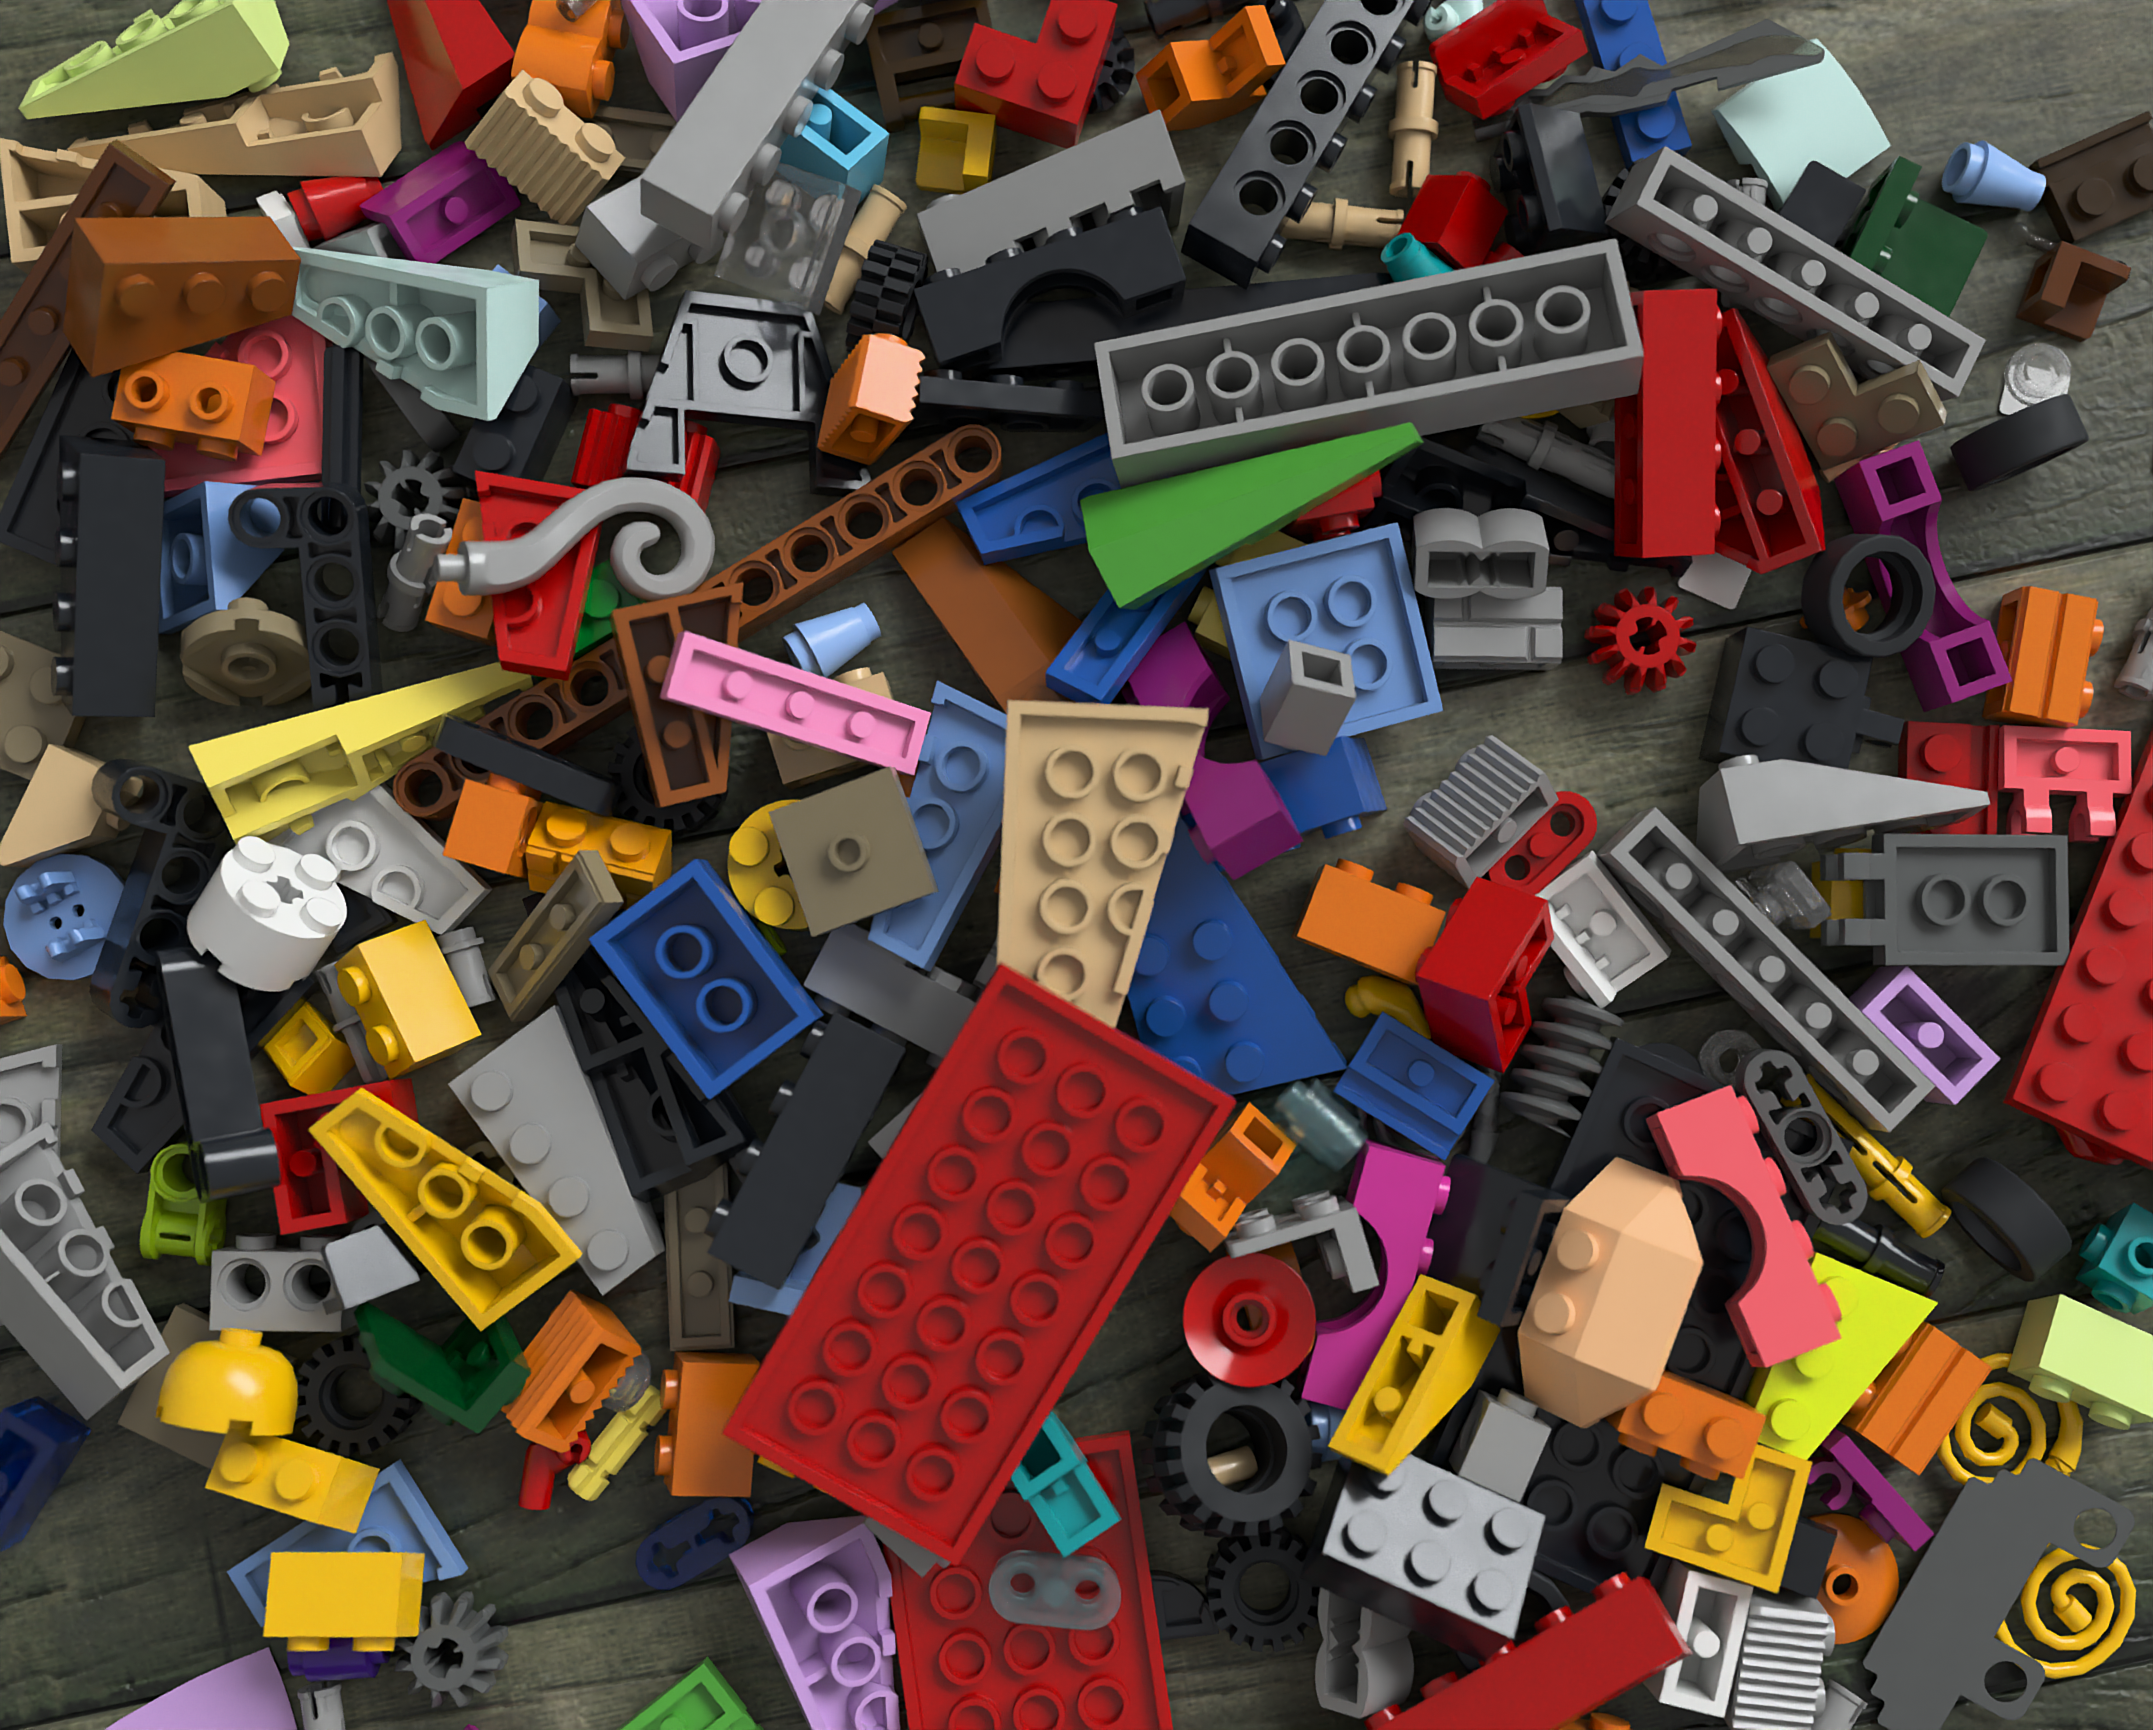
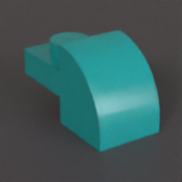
(1063, 1488)

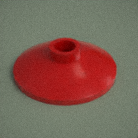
(1240, 1354)

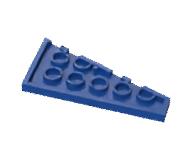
(1214, 987)

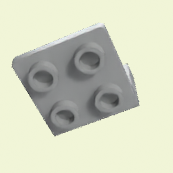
(1340, 1246)

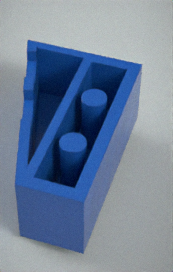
(1324, 790)

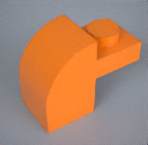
(1213, 77)
(1230, 1175)

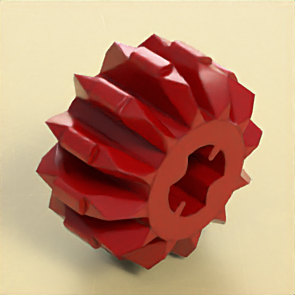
(1644, 664)

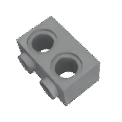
(287, 1298)

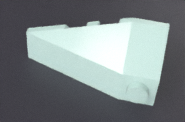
(436, 326)

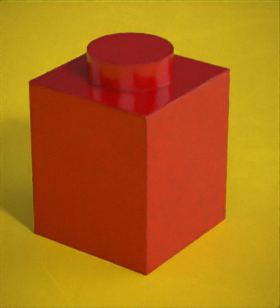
(1455, 218)

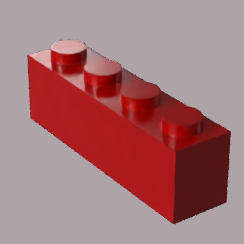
(1669, 430)

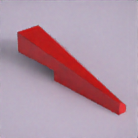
(451, 62)

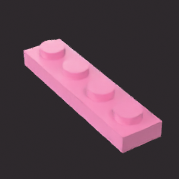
(794, 704)

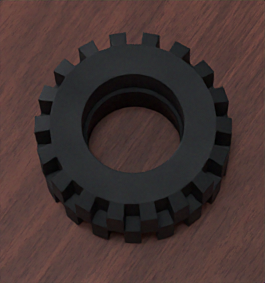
(1280, 1446)

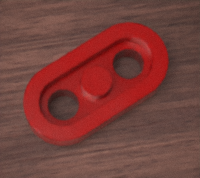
(1543, 850)

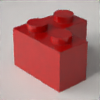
(1044, 84)
(1480, 971)
(312, 1185)

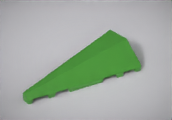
(1178, 525)

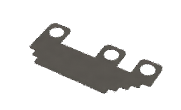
(1965, 1585)

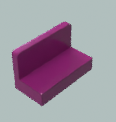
(442, 203)

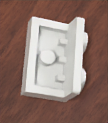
(1599, 931)

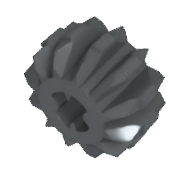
(411, 482)
(475, 1639)

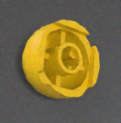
(230, 1386)

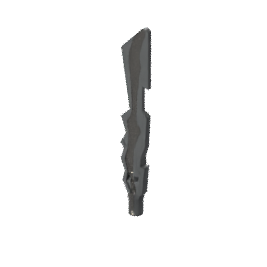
(1643, 84)

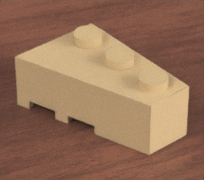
(44, 184)

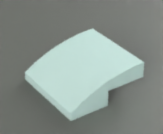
(1798, 120)

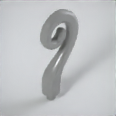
(514, 563)

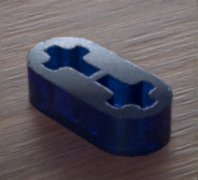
(703, 1552)

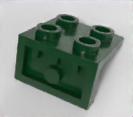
(1913, 240)

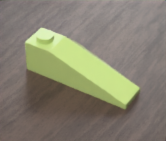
(186, 56)

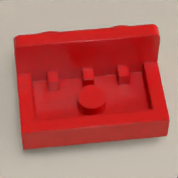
(1503, 55)

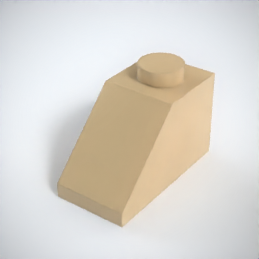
(60, 810)

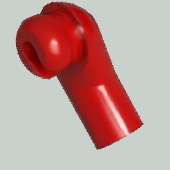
(542, 1465)

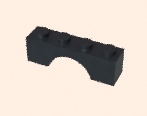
(1123, 262)

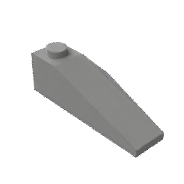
(1778, 806)

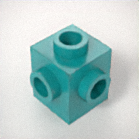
(2120, 1260)

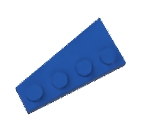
(1039, 506)

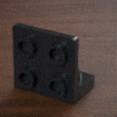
(1493, 1237)

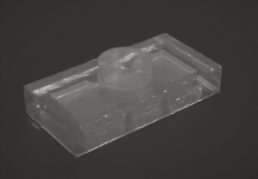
(1784, 896)

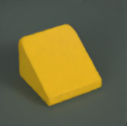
(310, 1052)

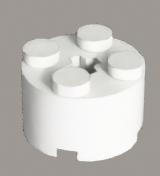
(268, 914)

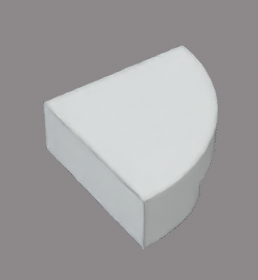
(284, 217)

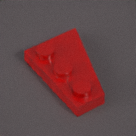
(542, 620)

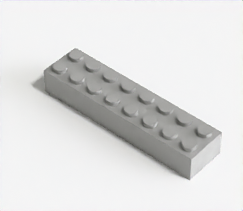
(1354, 362)

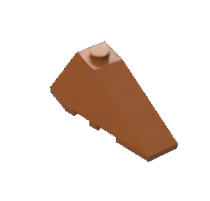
(990, 613)

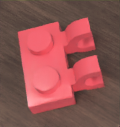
(2064, 762)

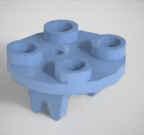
(53, 891)

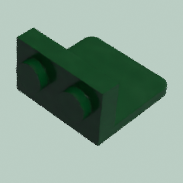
(457, 1381)

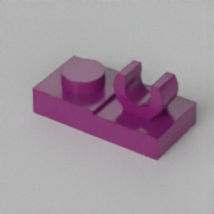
(1884, 1508)

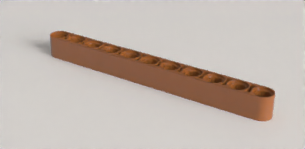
(773, 561)

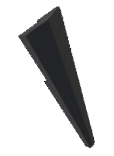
(1477, 478)
(651, 1104)

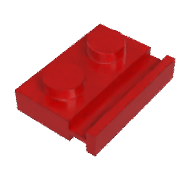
(1954, 757)

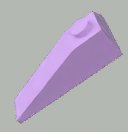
(687, 40)
(827, 1618)

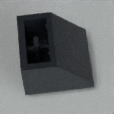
(1547, 182)

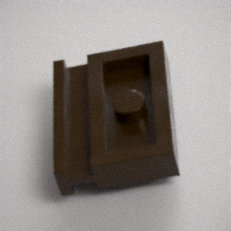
(2099, 180)

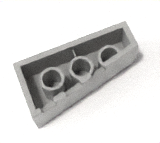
(1063, 191)
(558, 1146)

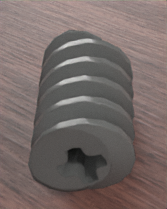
(1559, 1062)

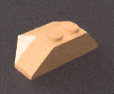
(1609, 1295)

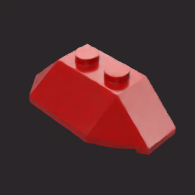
(1764, 475)

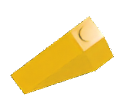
(458, 1217)

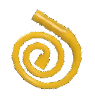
(2062, 1456)
(2075, 1615)

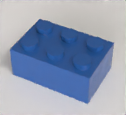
(706, 977)

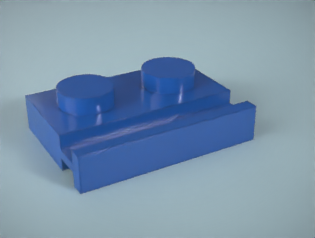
(1413, 1085)

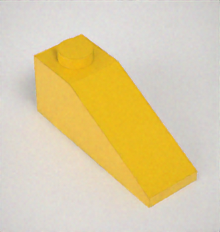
(1416, 1375)

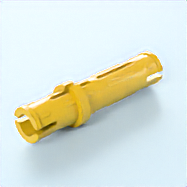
(1920, 1206)

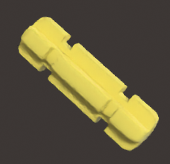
(615, 1445)

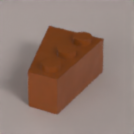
(172, 284)
(680, 745)

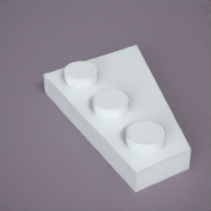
(391, 859)

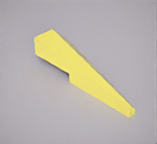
(296, 766)

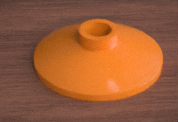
(1872, 1576)

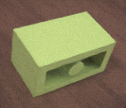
(2086, 1359)

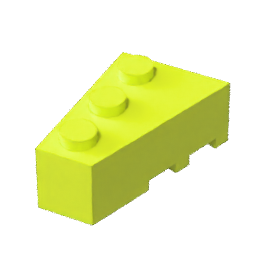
(1817, 1388)

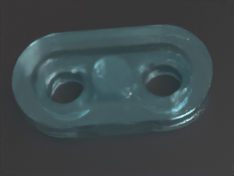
(1054, 1596)

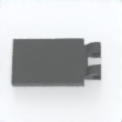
(1956, 899)

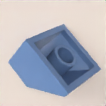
(203, 558)

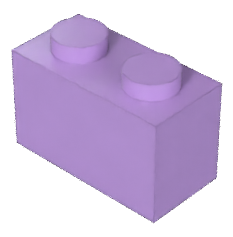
(1925, 1032)

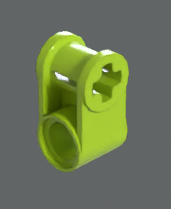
(175, 1217)

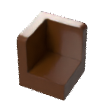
(2069, 290)

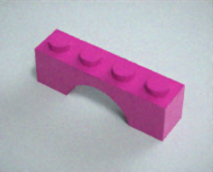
(1397, 1196)

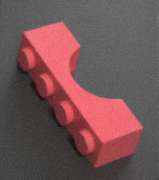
(1779, 1304)

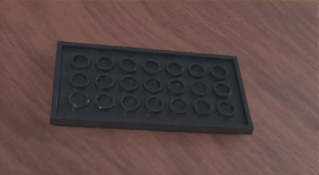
(1586, 1482)

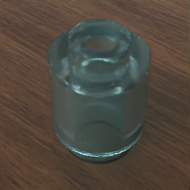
(1319, 1123)

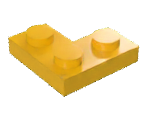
(1739, 1539)

